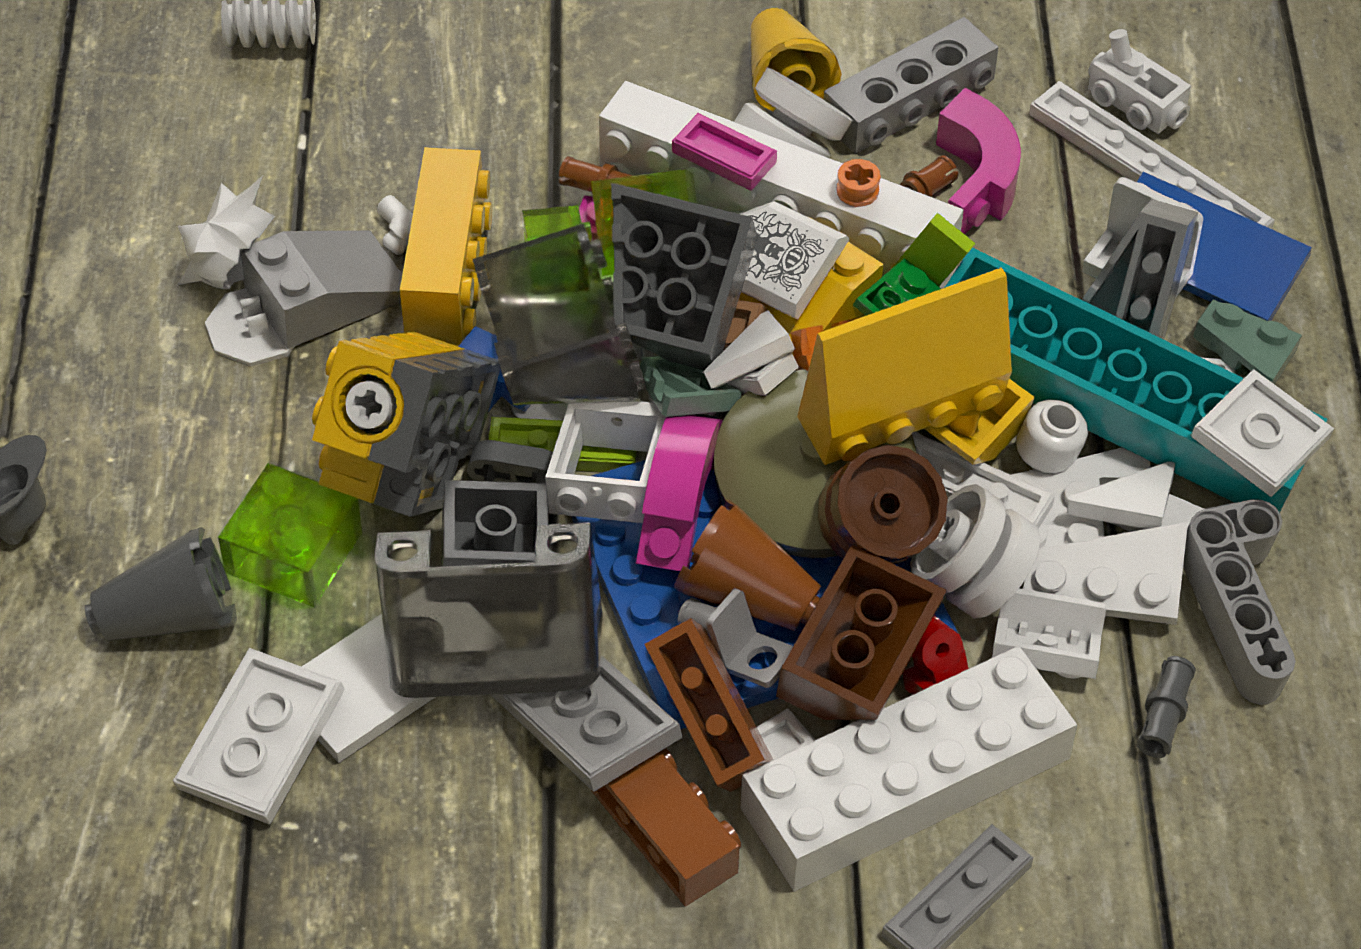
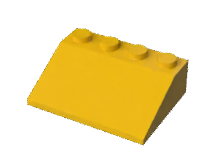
(908, 368)

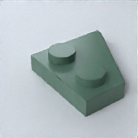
(1246, 339)

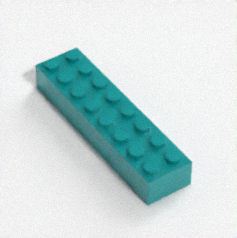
(1119, 378)

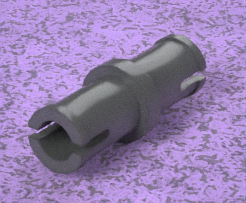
(1166, 707)

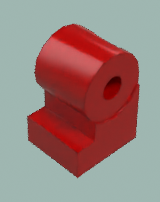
(935, 658)

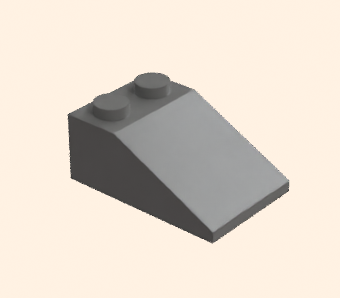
(319, 280)

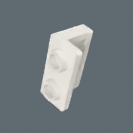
(1052, 631)

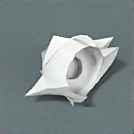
(218, 242)

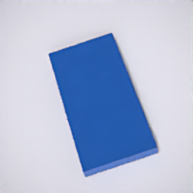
(1237, 256)

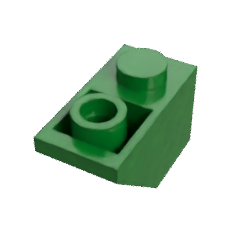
(895, 287)

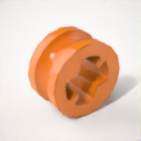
(848, 187)

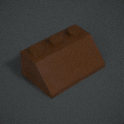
(858, 639)

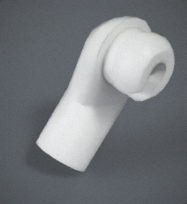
(400, 223)

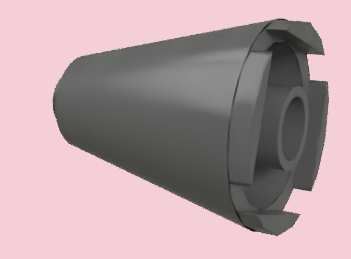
(165, 593)

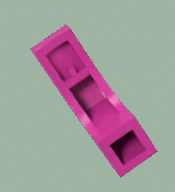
(990, 146)
(676, 489)

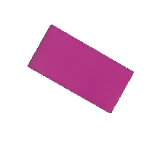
(724, 151)

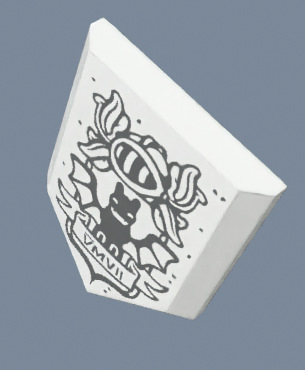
(789, 257)

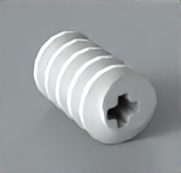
(268, 21)

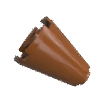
(744, 557)

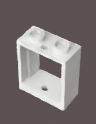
(595, 426)

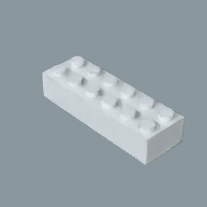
(907, 767)

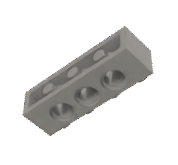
(913, 83)

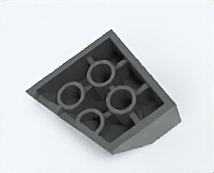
(678, 273)

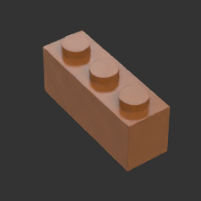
(708, 703)
(673, 827)

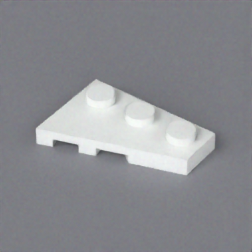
(1128, 572)

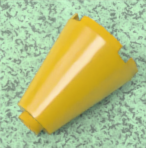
(791, 50)

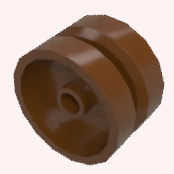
(906, 490)

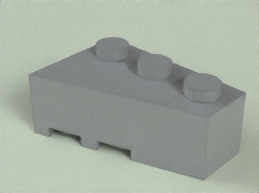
(1146, 268)

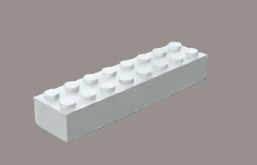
(638, 138)

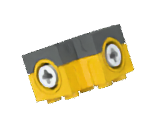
(400, 418)

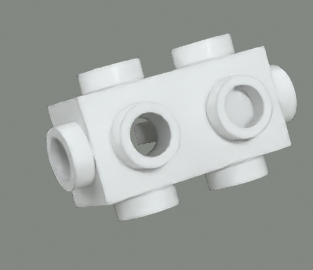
(1138, 86)

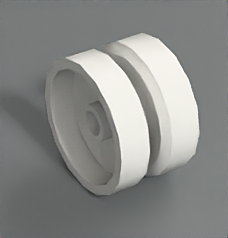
(795, 115)
(979, 552)

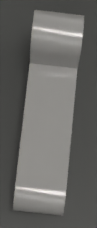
(1257, 657)

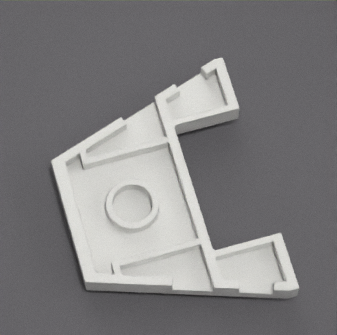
(1084, 474)

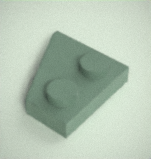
(684, 389)

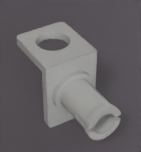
(736, 637)

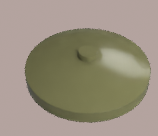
(774, 469)

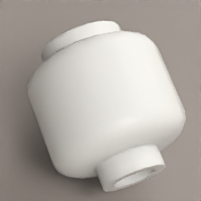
(1051, 436)

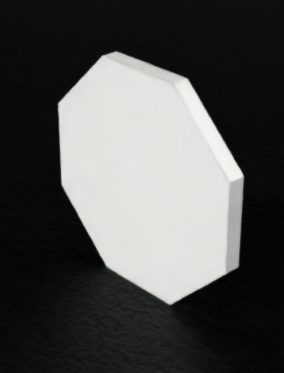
(242, 330)

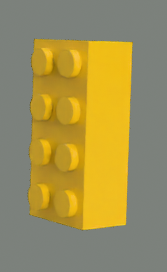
(442, 242)

